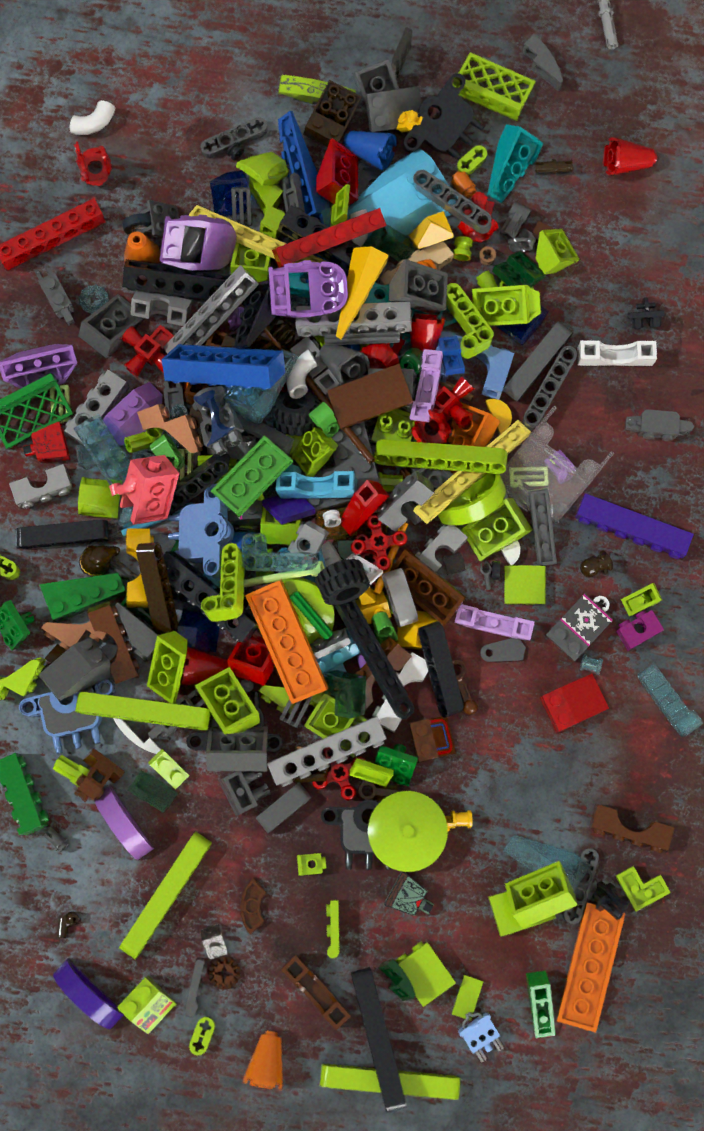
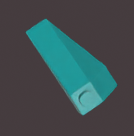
(513, 155)

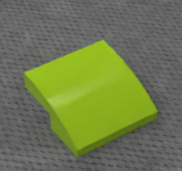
(340, 208)
(525, 585)

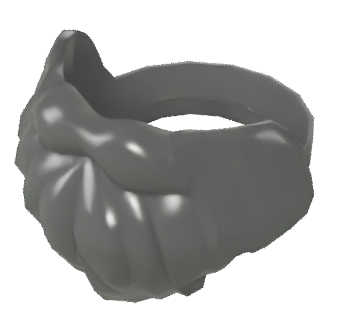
(523, 243)

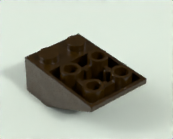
(332, 114)

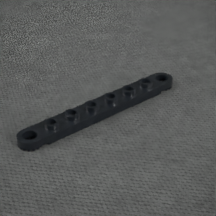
(375, 658)

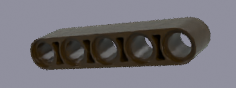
(157, 587)

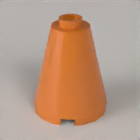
(141, 248)
(266, 1063)

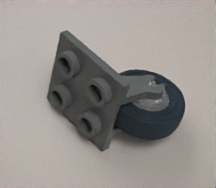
(151, 219)

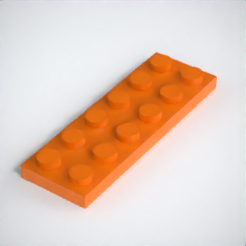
(286, 641)
(590, 969)

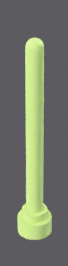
(283, 575)

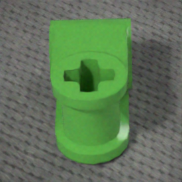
(325, 419)
(165, 446)
(383, 627)

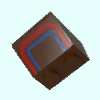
(432, 738)

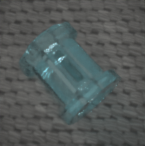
(591, 664)

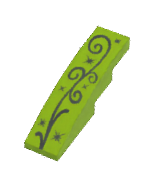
(303, 88)

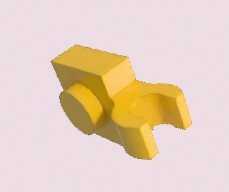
(407, 120)

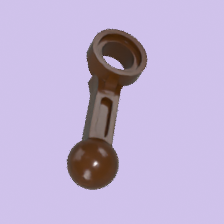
(469, 705)

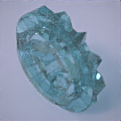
(86, 303)

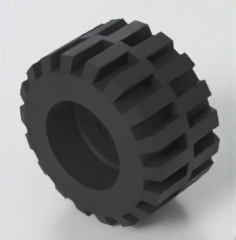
(291, 414)
(342, 581)

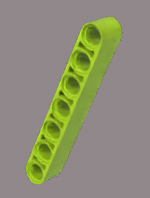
(441, 456)
(143, 711)
(165, 895)
(412, 1082)

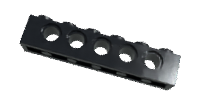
(312, 225)
(171, 274)
(202, 585)

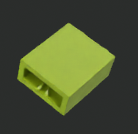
(425, 973)

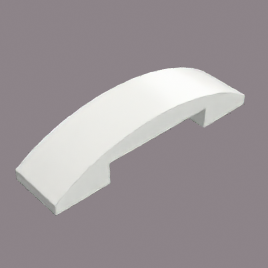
(149, 745)

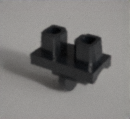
(655, 317)
(609, 900)

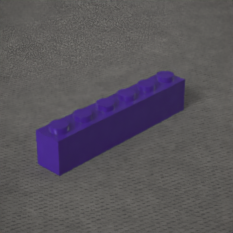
(634, 526)

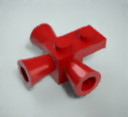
(147, 348)
(450, 404)

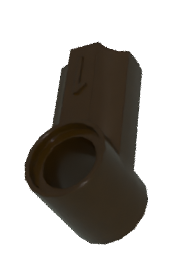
(378, 792)

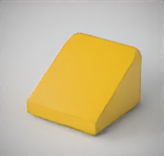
(368, 597)

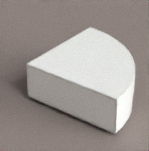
(511, 552)

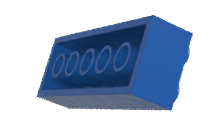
(223, 366)

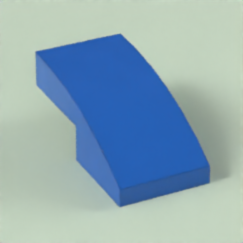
(452, 357)

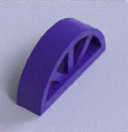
(87, 995)

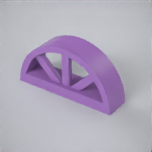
(123, 823)

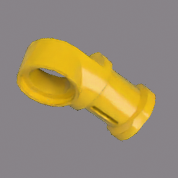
(459, 819)

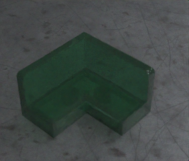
(391, 243)
(348, 692)
(152, 791)

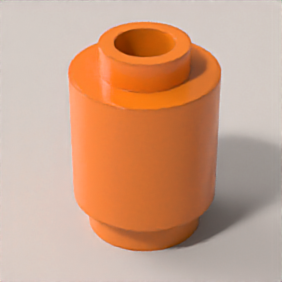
(463, 184)

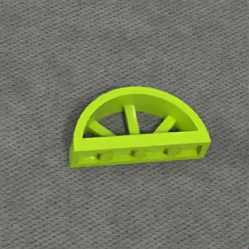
(476, 501)

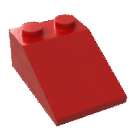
(337, 170)
(574, 703)

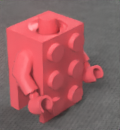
(148, 488)

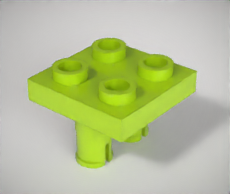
(393, 426)

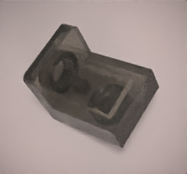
(213, 941)

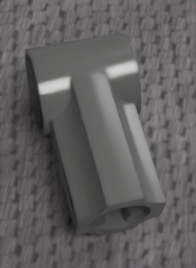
(516, 218)

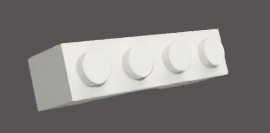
(634, 354)
(413, 671)

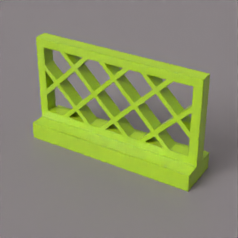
(486, 96)

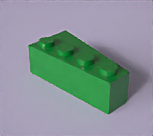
(77, 595)
(22, 795)

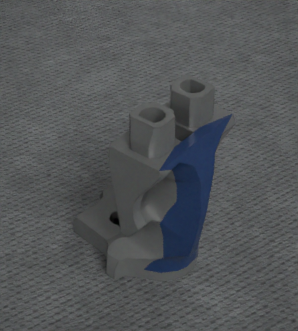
(222, 431)

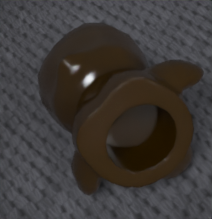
(593, 564)

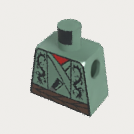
(408, 896)

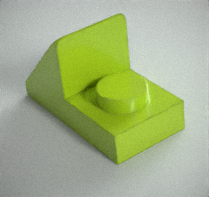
(641, 599)

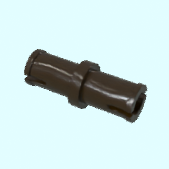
(554, 166)

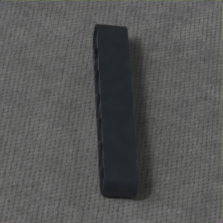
(378, 1040)

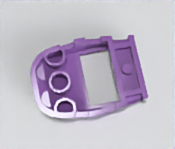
(217, 245)
(326, 288)

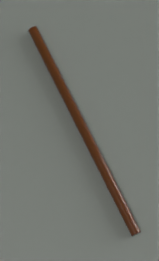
(322, 398)

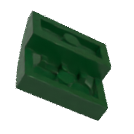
(518, 271)
(401, 984)

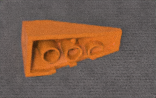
(477, 432)

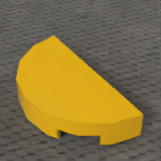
(501, 412)

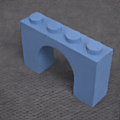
(497, 364)

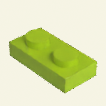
(168, 769)

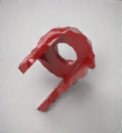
(93, 154)
(481, 200)
(382, 355)
(420, 435)

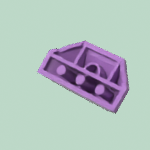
(36, 363)
(123, 418)

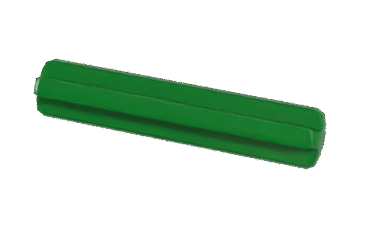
(311, 615)

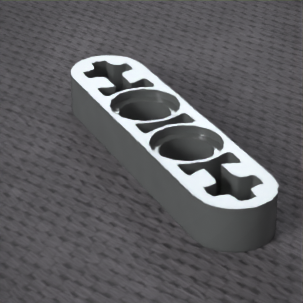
(232, 135)
(584, 887)

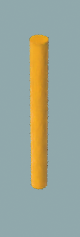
(392, 554)

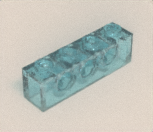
(103, 449)

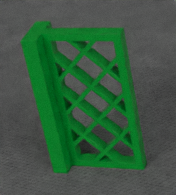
(26, 394)

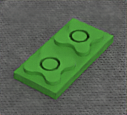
(252, 476)

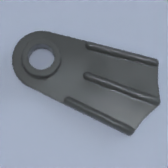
(504, 650)

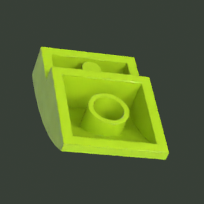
(326, 723)
(503, 915)

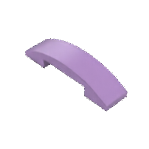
(427, 385)
(494, 623)

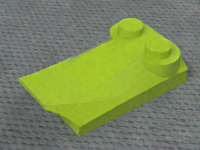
(507, 304)

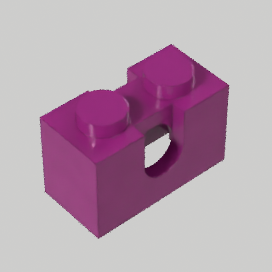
(649, 623)

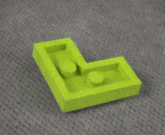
(641, 893)

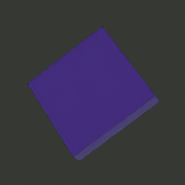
(288, 509)

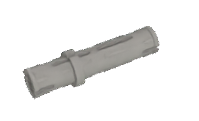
(606, 15)

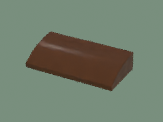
(370, 396)
(429, 588)

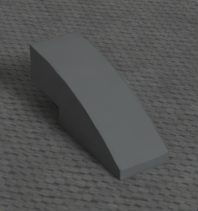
(543, 61)

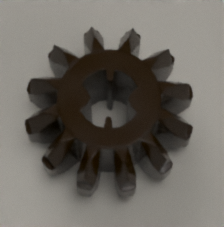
(284, 332)

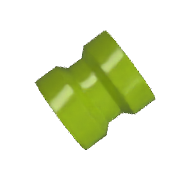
(462, 248)

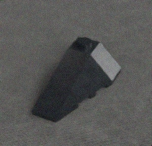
(255, 315)

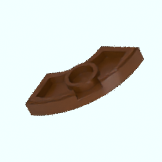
(250, 906)

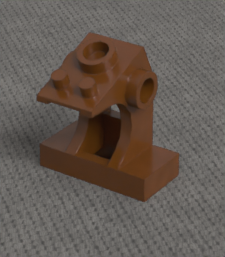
(89, 788)

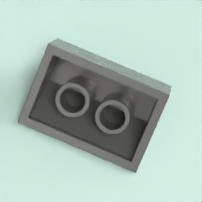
(420, 286)
(237, 750)

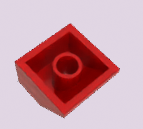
(252, 660)

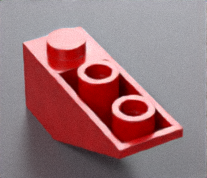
(363, 505)

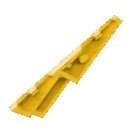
(363, 272)

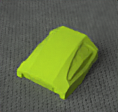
(264, 168)
(314, 451)
(96, 499)

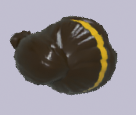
(97, 559)

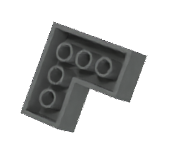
(348, 458)

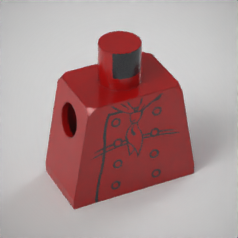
(48, 444)

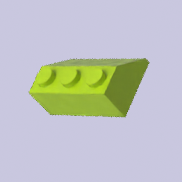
(167, 665)
(228, 702)
(540, 894)

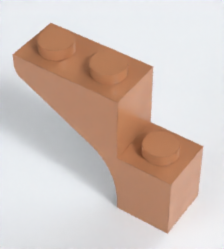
(181, 428)
(72, 633)

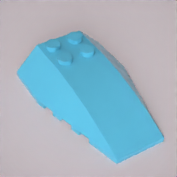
(396, 194)

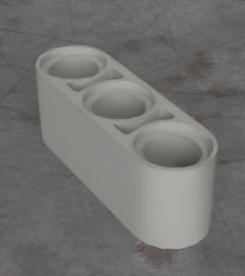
(400, 597)

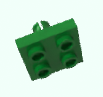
(13, 625)
(398, 761)

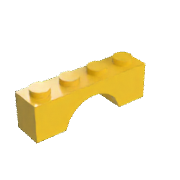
(135, 589)

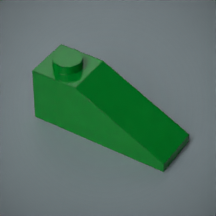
(540, 1003)

